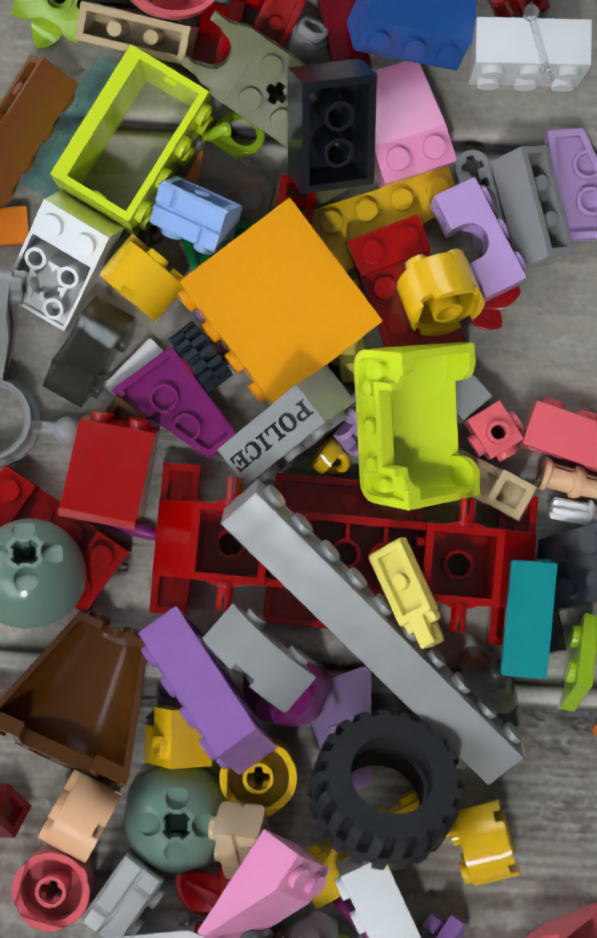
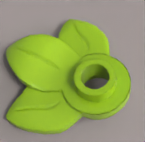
(48, 19)

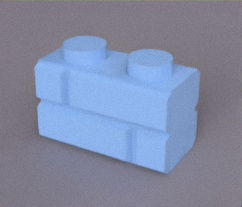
(195, 215)

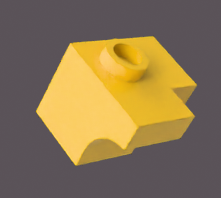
(173, 742)

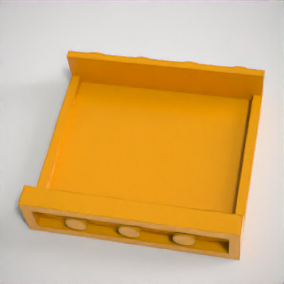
(278, 302)

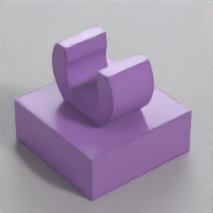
(442, 928)

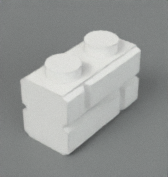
(124, 898)

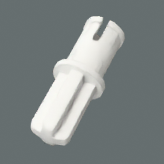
(573, 511)

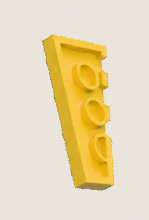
(377, 209)

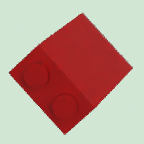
(110, 470)

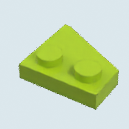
(581, 664)

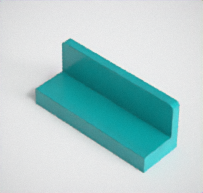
(528, 618)

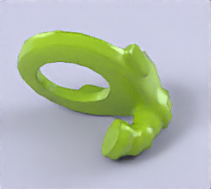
(221, 137)

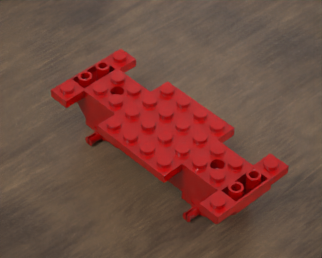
(338, 511)

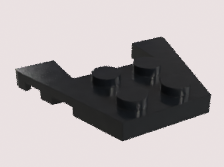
(576, 573)

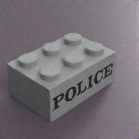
(287, 427)

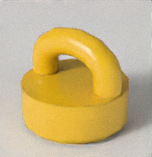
(327, 454)

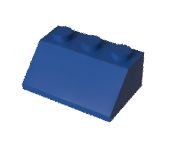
(414, 30)

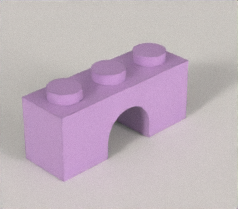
(469, 210)

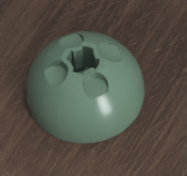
(40, 587)
(190, 800)

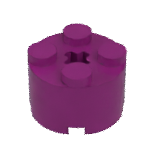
(306, 707)

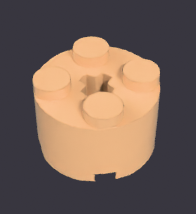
(79, 815)

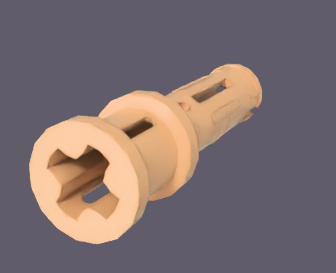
(567, 480)

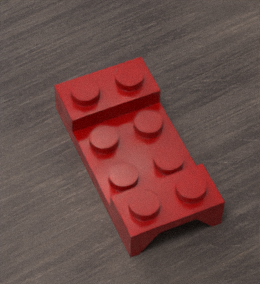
(379, 263)
(103, 554)

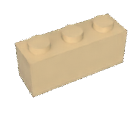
(120, 28)

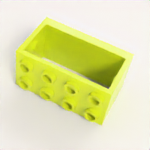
(104, 119)

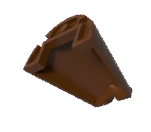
(81, 699)

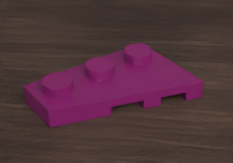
(177, 402)

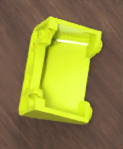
(411, 425)

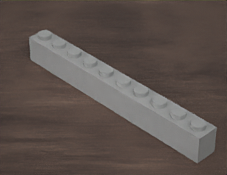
(370, 629)

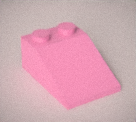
(409, 126)
(266, 888)

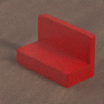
(211, 43)

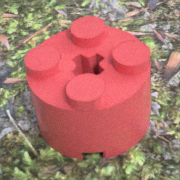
(33, 892)

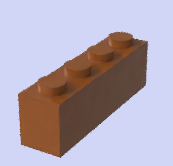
(29, 118)

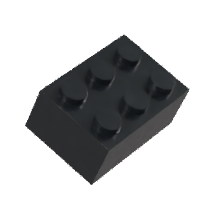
(331, 125)

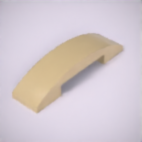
(502, 489)

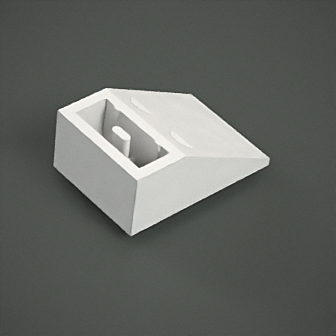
(64, 257)

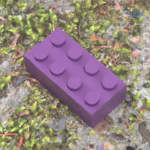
(206, 692)

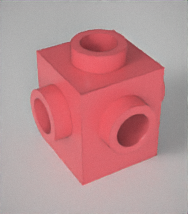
(505, 423)

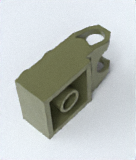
(246, 73)

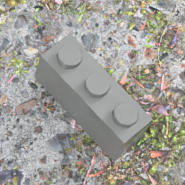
(533, 205)

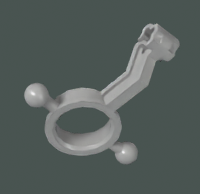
(14, 291)

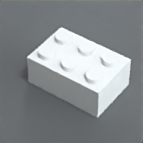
(507, 54)

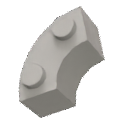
(265, 662)

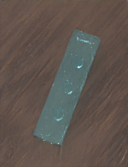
(39, 176)

